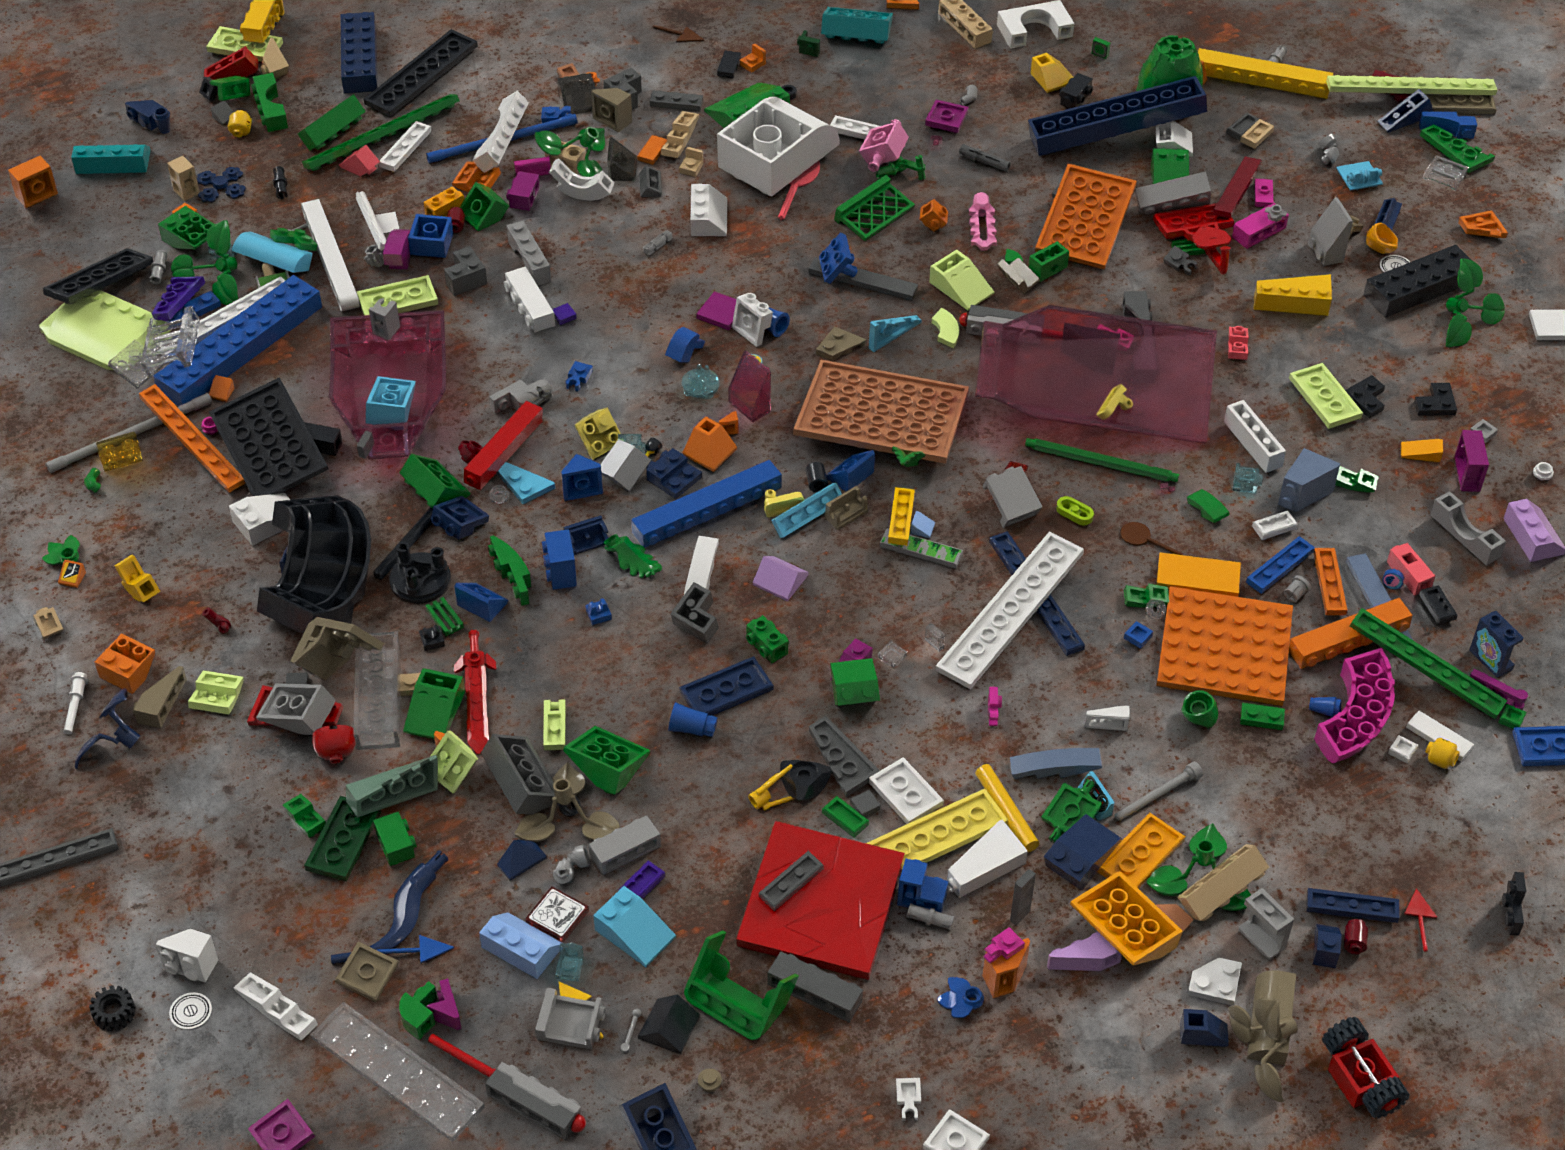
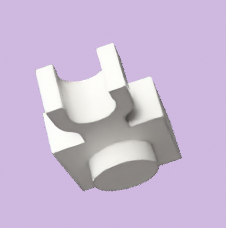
(908, 1094)

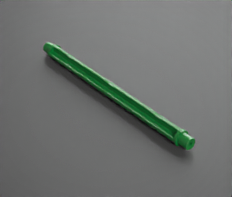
(1101, 459)

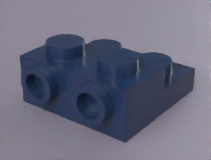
(672, 473)
(458, 517)

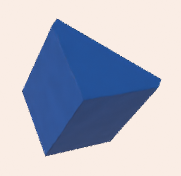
(853, 470)
(581, 478)
(479, 600)

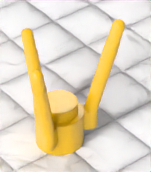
(761, 796)

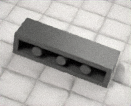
(817, 987)

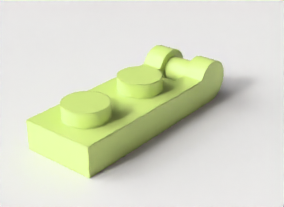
(554, 725)

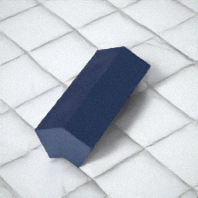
(1389, 212)

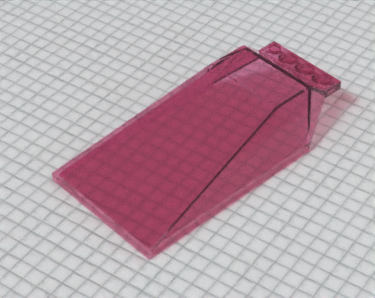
(1069, 359)

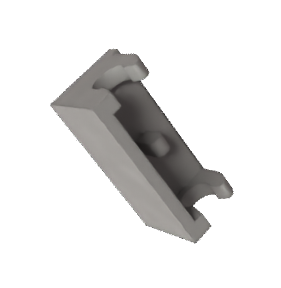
(384, 319)

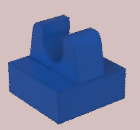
(598, 612)

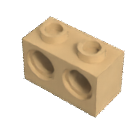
(569, 156)
(183, 178)

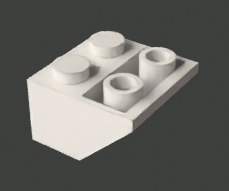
(1174, 137)
(188, 954)

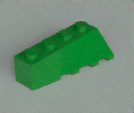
(331, 122)

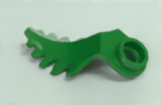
(910, 459)
(632, 556)

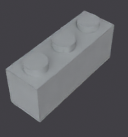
(624, 845)

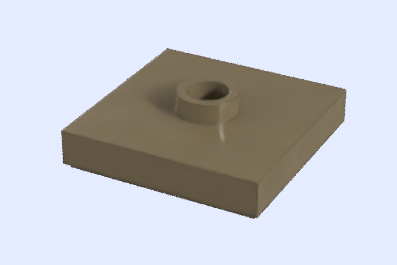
(367, 971)

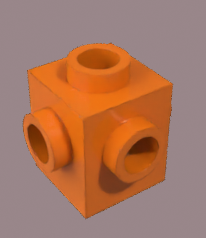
(933, 215)

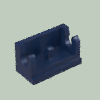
(587, 534)

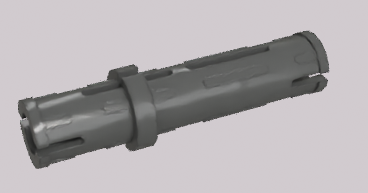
(978, 155)

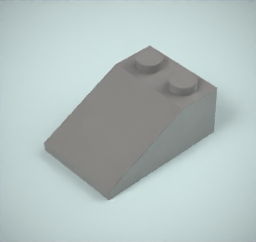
(1331, 234)
(297, 707)

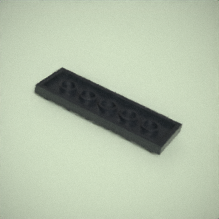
(98, 276)

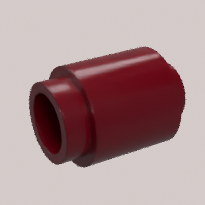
(457, 218)
(1356, 936)

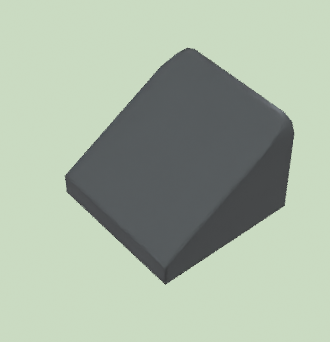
(221, 112)

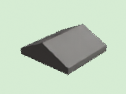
(624, 464)

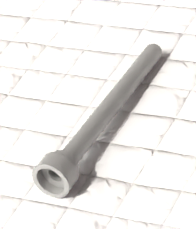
(1191, 772)

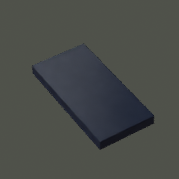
(727, 687)

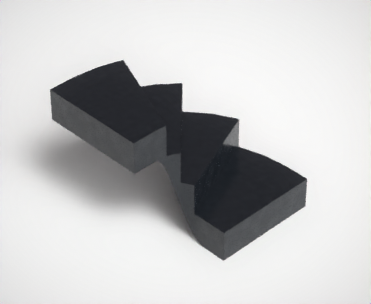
(323, 562)

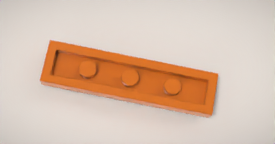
(1330, 581)

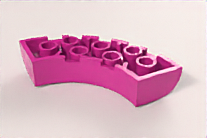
(1367, 710)

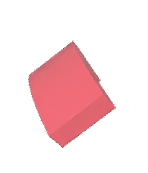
(1238, 343)

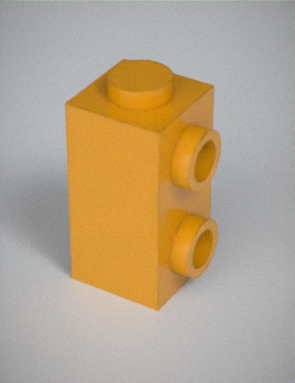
(443, 202)

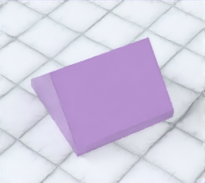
(779, 577)

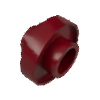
(469, 450)

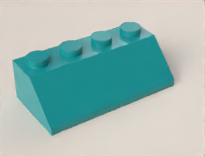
(110, 159)

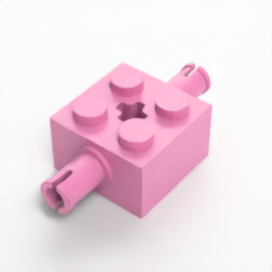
(883, 144)

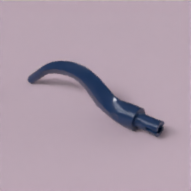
(405, 905)

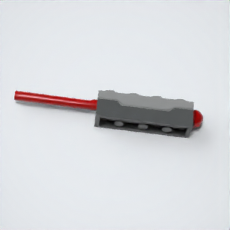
(979, 314)
(524, 1094)

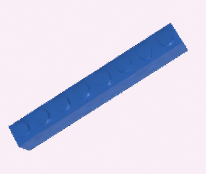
(706, 503)

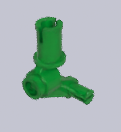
(900, 165)

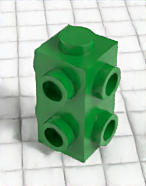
(767, 639)

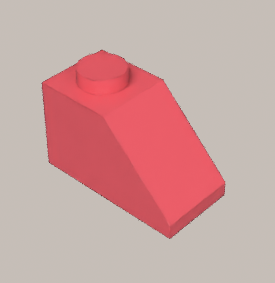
(360, 162)

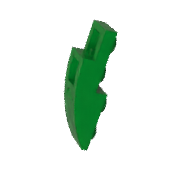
(512, 567)

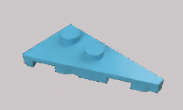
(887, 330)
(523, 483)

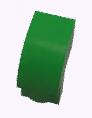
(414, 1012)

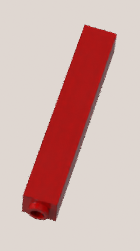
(503, 445)

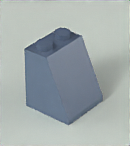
(1308, 480)

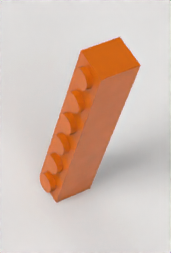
(1340, 638)

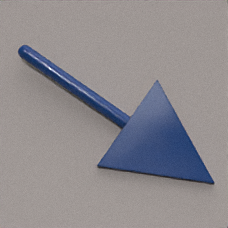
(428, 949)

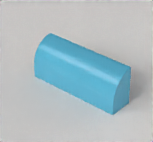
(272, 252)

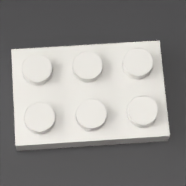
(906, 791)

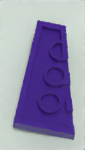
(177, 295)

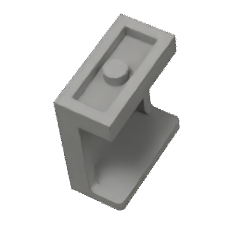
(1013, 495)
(1267, 924)
(569, 1020)

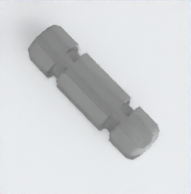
(657, 242)

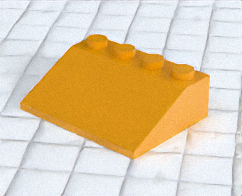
(1128, 919)

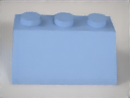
(519, 943)

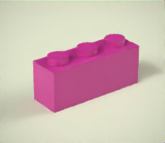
(1257, 228)

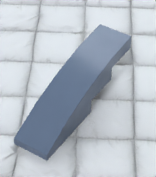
(1057, 761)

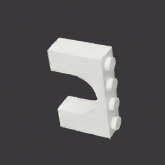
(1051, 14)

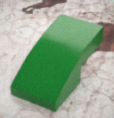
(1361, 481)
(1210, 506)
(1140, 596)
(304, 815)

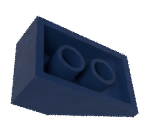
(1081, 851)
(656, 1121)

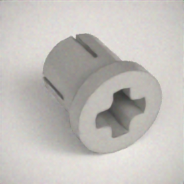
(1298, 587)

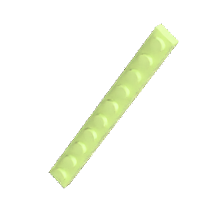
(1409, 85)

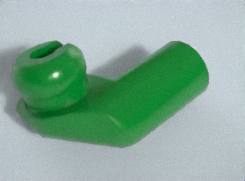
(90, 480)

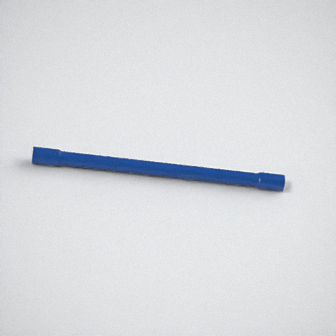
(524, 132)

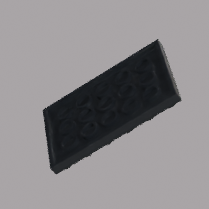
(268, 440)

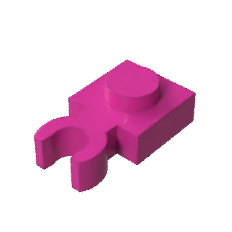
(994, 703)

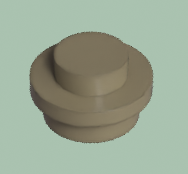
(709, 1080)

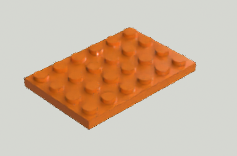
(1087, 214)

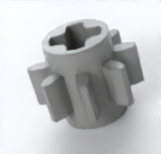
(374, 256)

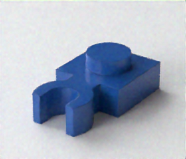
(578, 373)

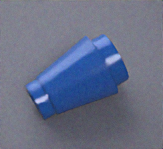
(1326, 705)

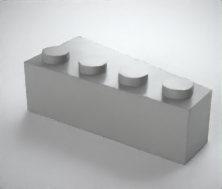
(1174, 194)

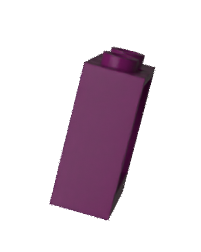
(1471, 460)

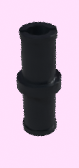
(280, 182)

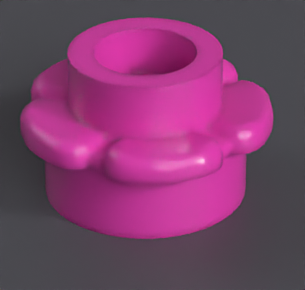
(209, 426)

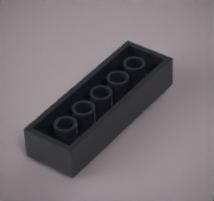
(1415, 281)

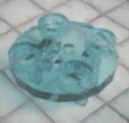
(700, 382)

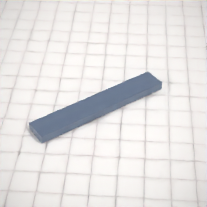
(1369, 582)

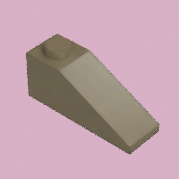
(159, 699)

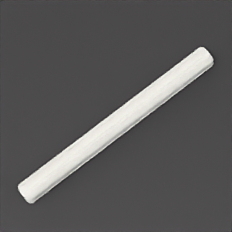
(371, 220)

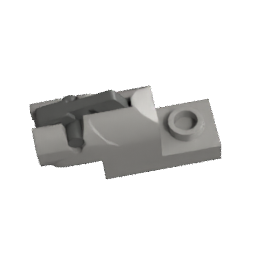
(518, 393)

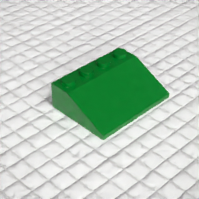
(736, 105)

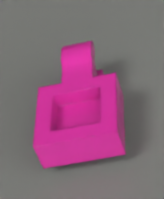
(1004, 944)

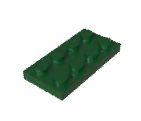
(340, 842)

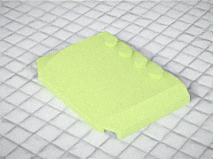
(97, 327)

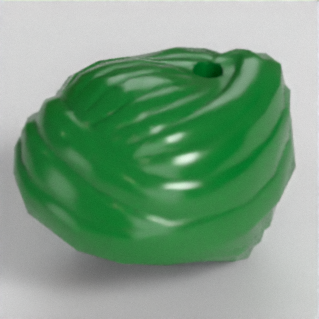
(1200, 709)

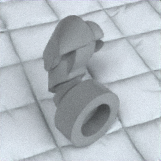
(1331, 151)
(564, 871)

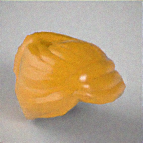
(1381, 239)

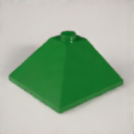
(606, 758)

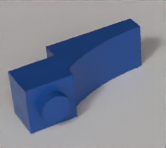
(1460, 126)

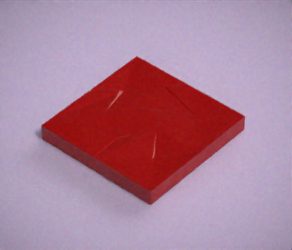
(837, 914)

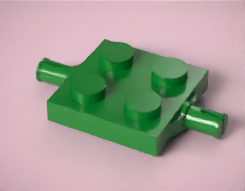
(1070, 806)

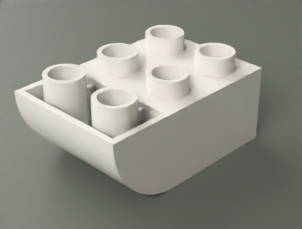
(773, 144)

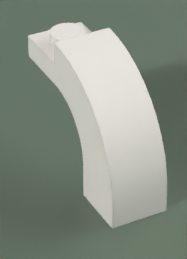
(581, 187)

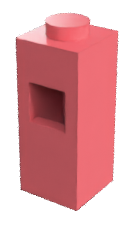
(1415, 571)

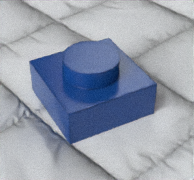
(1138, 634)

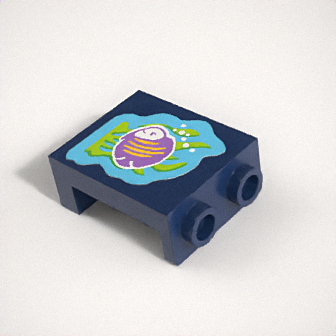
(1494, 643)

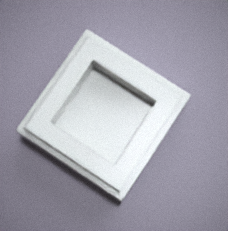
(1403, 749)

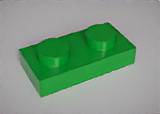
(1262, 716)

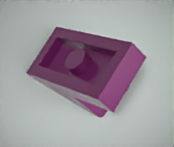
(445, 1010)

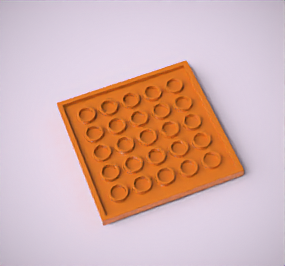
(1225, 646)

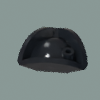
(805, 778)

